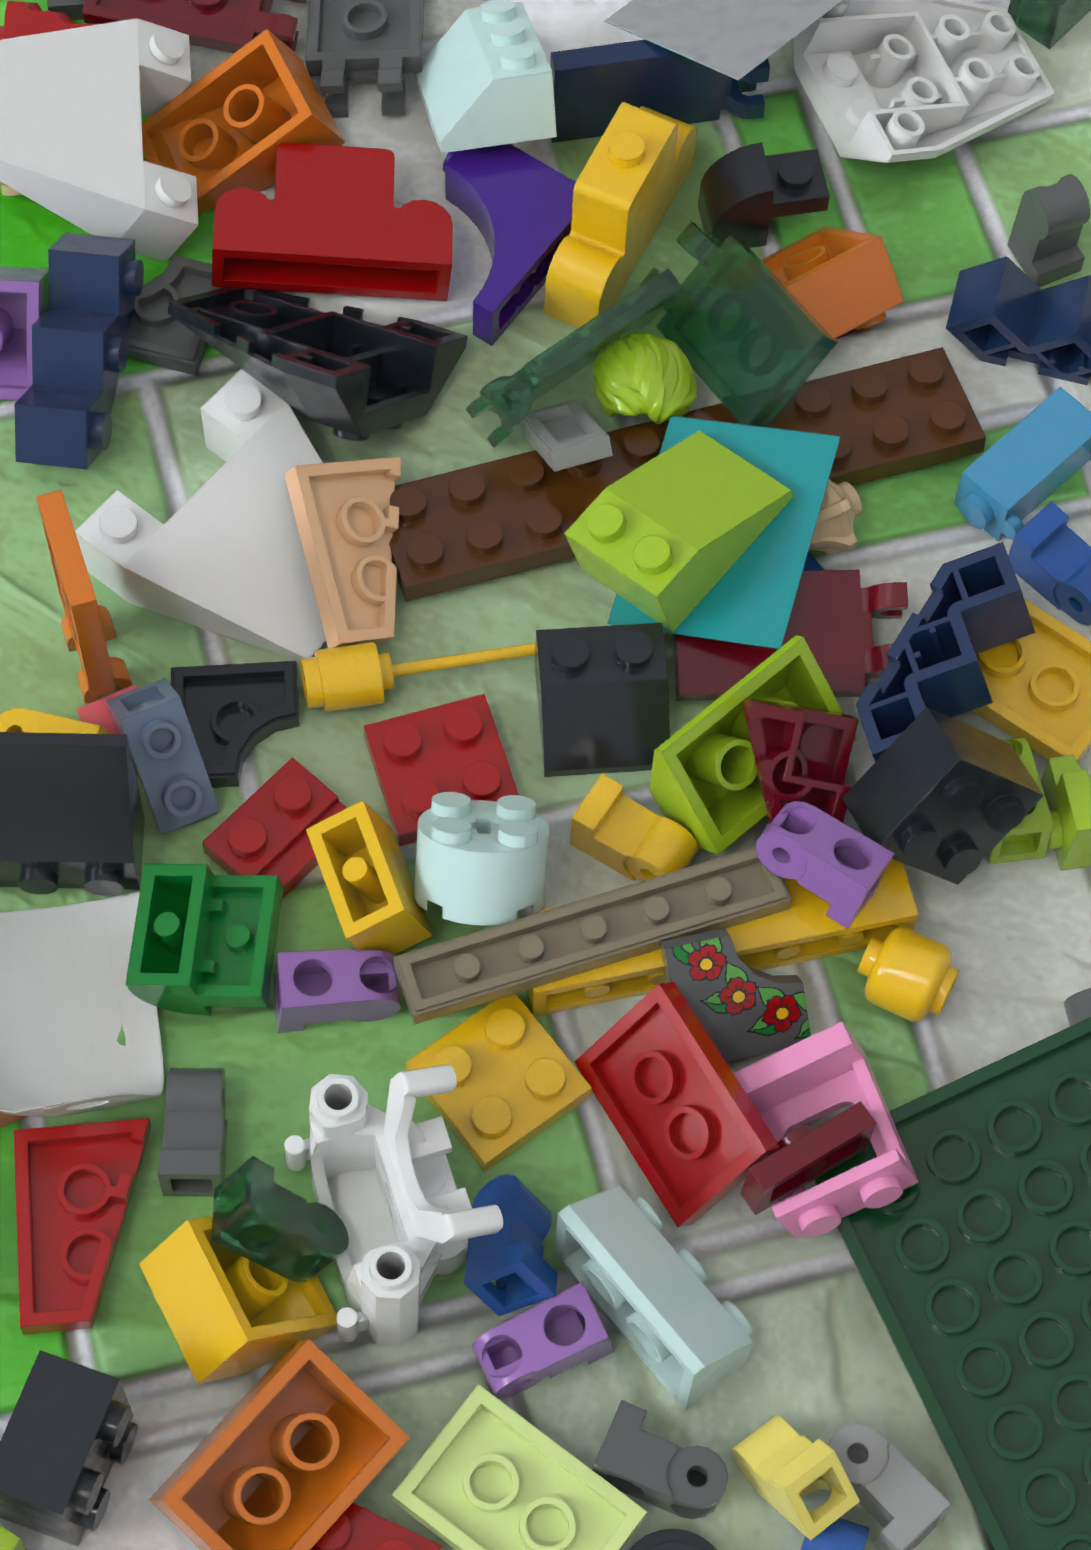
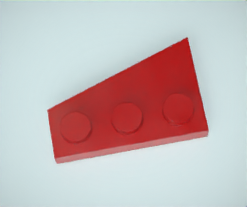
(70, 1215)

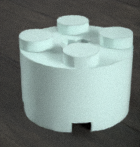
(481, 858)

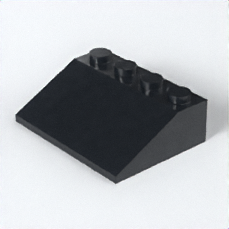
(69, 813)

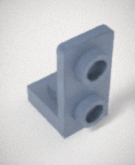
(165, 754)

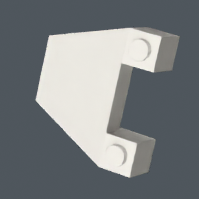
(77, 129)
(235, 546)

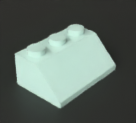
(488, 81)
(652, 1293)

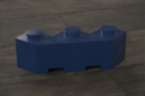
(1006, 315)
(78, 351)
(934, 657)

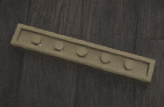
(587, 934)

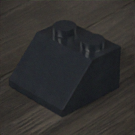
(601, 698)

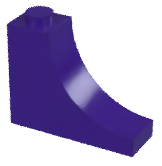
(522, 215)

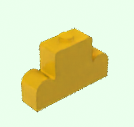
(617, 210)

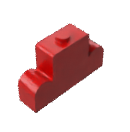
(332, 230)

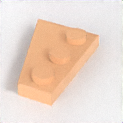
(345, 539)

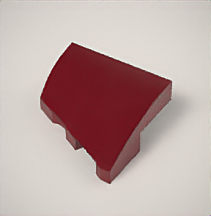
(800, 755)

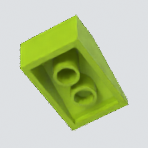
(675, 526)

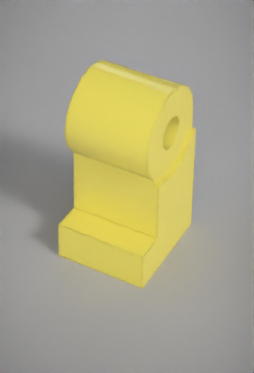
(788, 1468)

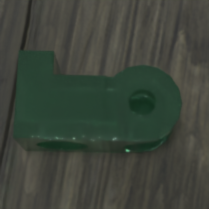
(275, 1224)

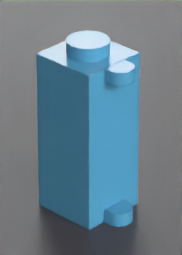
(1026, 466)

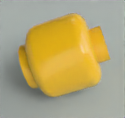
(908, 974)

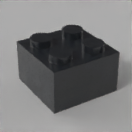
(942, 796)
(62, 1448)

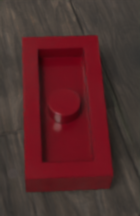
(807, 1156)

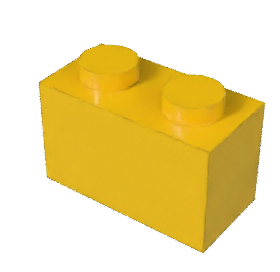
(368, 880)

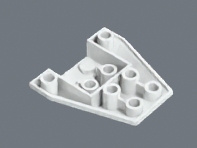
(915, 75)

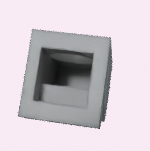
(889, 1487)

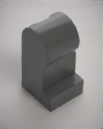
(1049, 230)
(194, 1132)
(658, 1471)

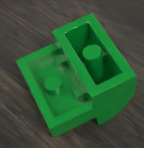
(203, 938)

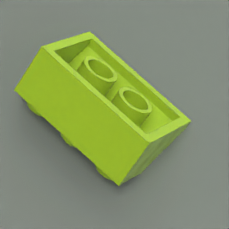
(708, 768)

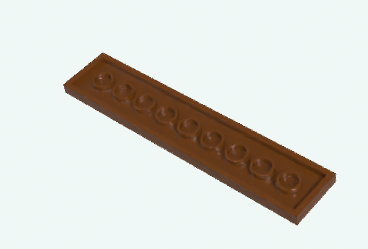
(516, 508)

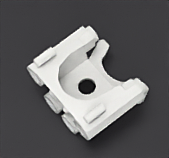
(393, 1196)

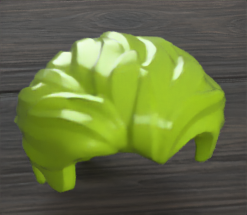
(644, 378)

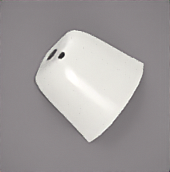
(66, 1008)

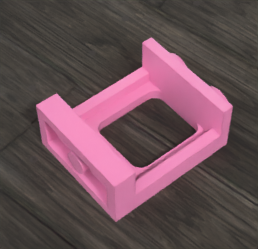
(807, 1085)

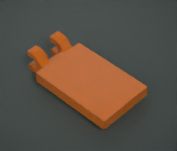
(85, 622)

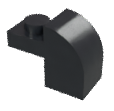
(750, 188)

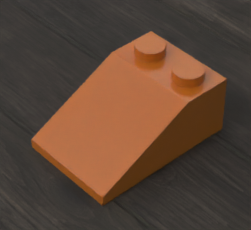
(236, 117)

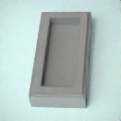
(566, 435)

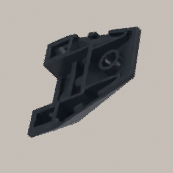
(327, 363)

